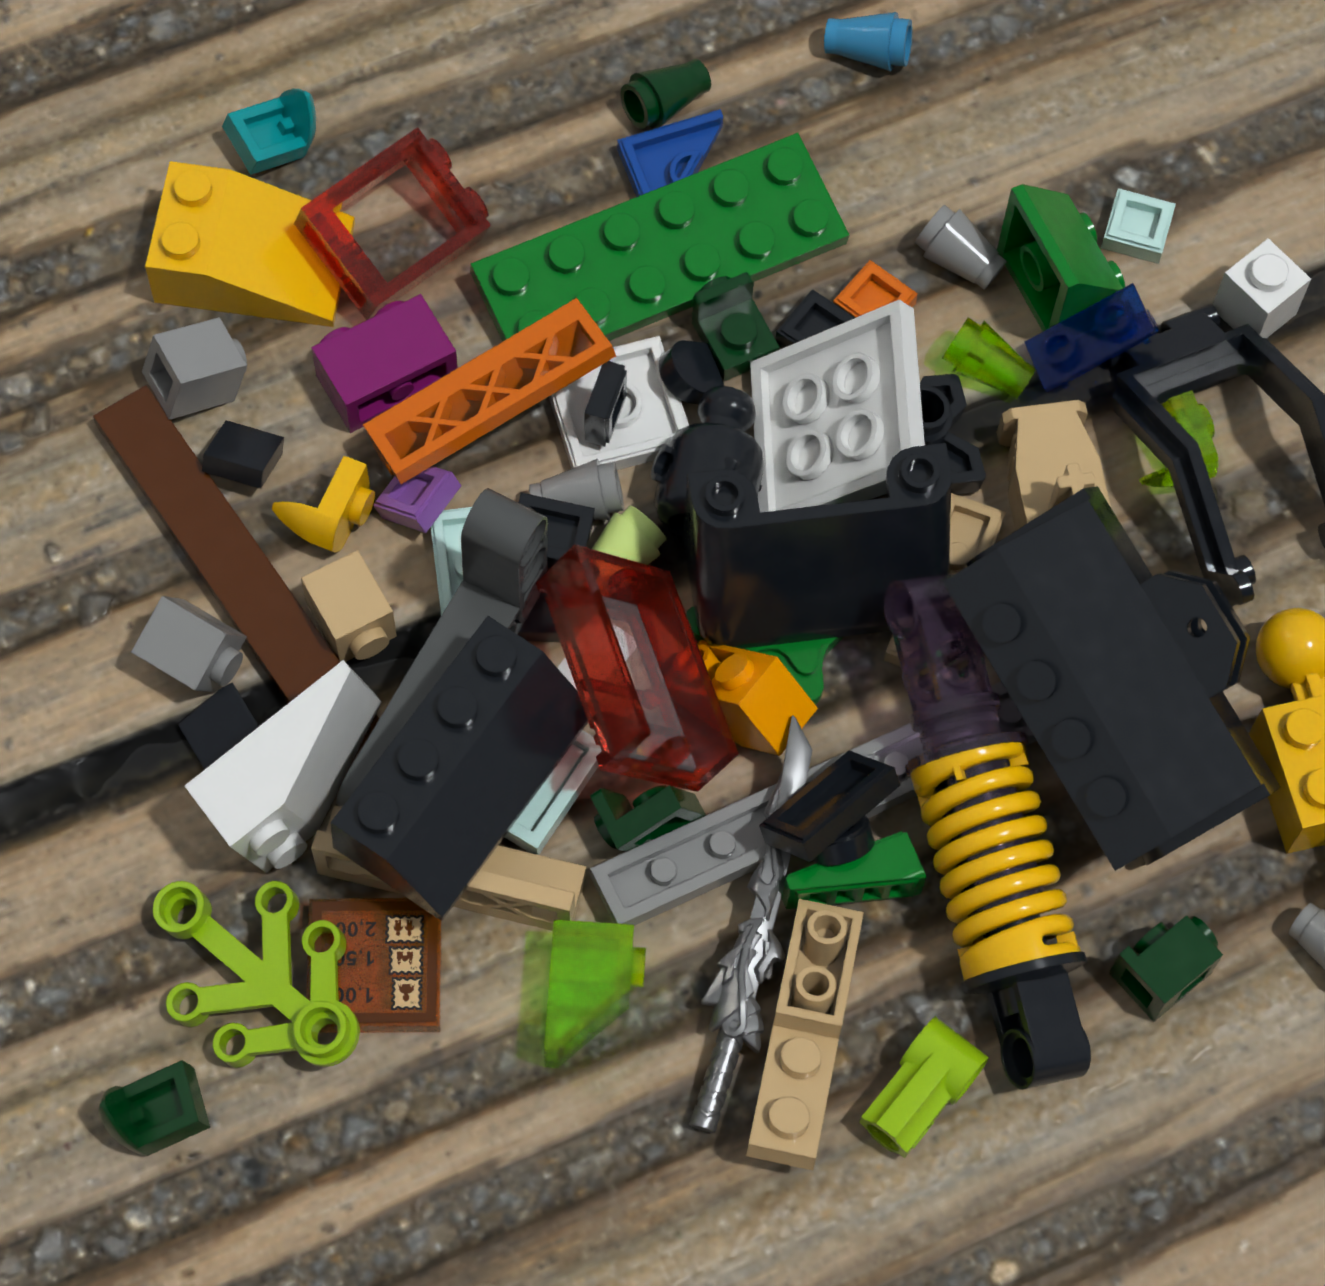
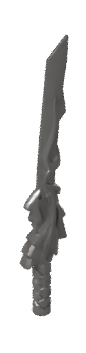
(753, 954)

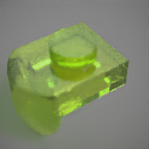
(1199, 424)

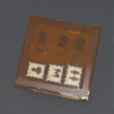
(388, 965)

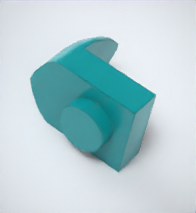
(273, 130)

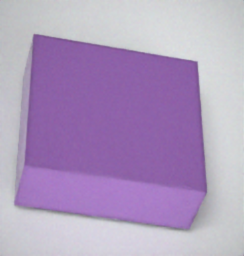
(418, 500)

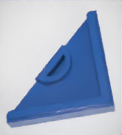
(668, 151)

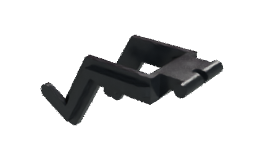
(1194, 357)

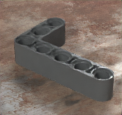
(501, 563)

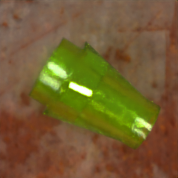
(988, 359)

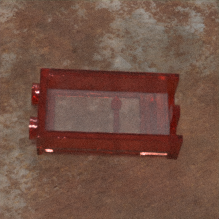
(637, 669)

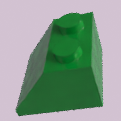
(1054, 255)

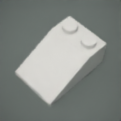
(285, 774)

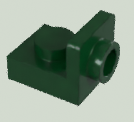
(731, 324)
(653, 815)

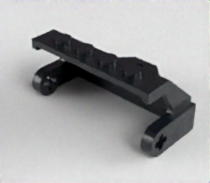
(1117, 677)

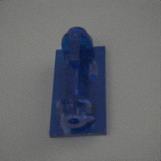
(1091, 337)

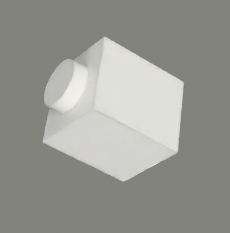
(1261, 290)

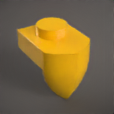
(342, 506)

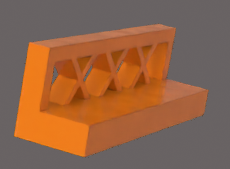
(488, 391)

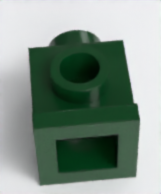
(1167, 964)

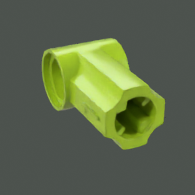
(932, 1074)

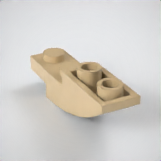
(805, 1035)

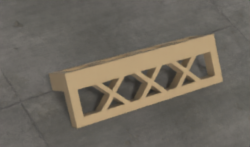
(508, 886)

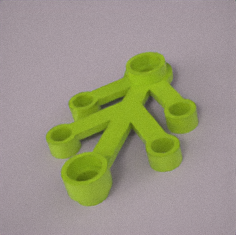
(266, 981)

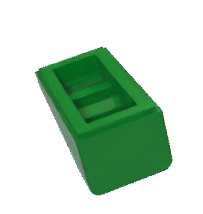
(883, 873)

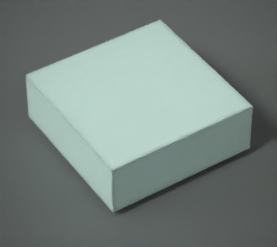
(1138, 226)

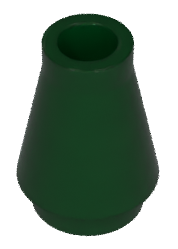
(661, 93)

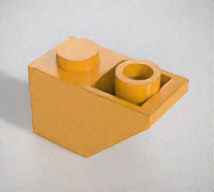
(756, 696)

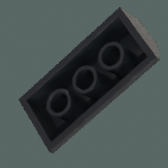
(461, 769)

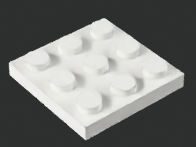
(837, 410)

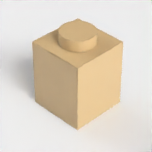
(349, 608)

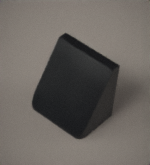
(218, 725)

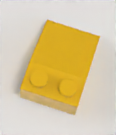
(236, 250)

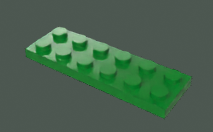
(665, 245)

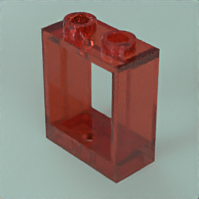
(345, 257)

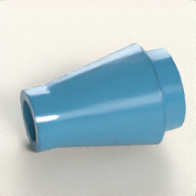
(871, 39)

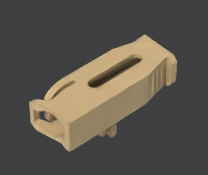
(1047, 457)

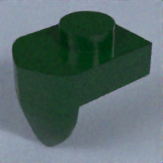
(155, 1110)

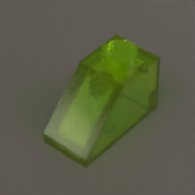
(588, 983)

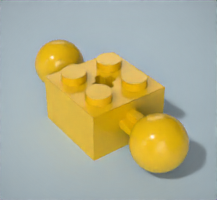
(1293, 733)

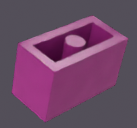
(383, 360)

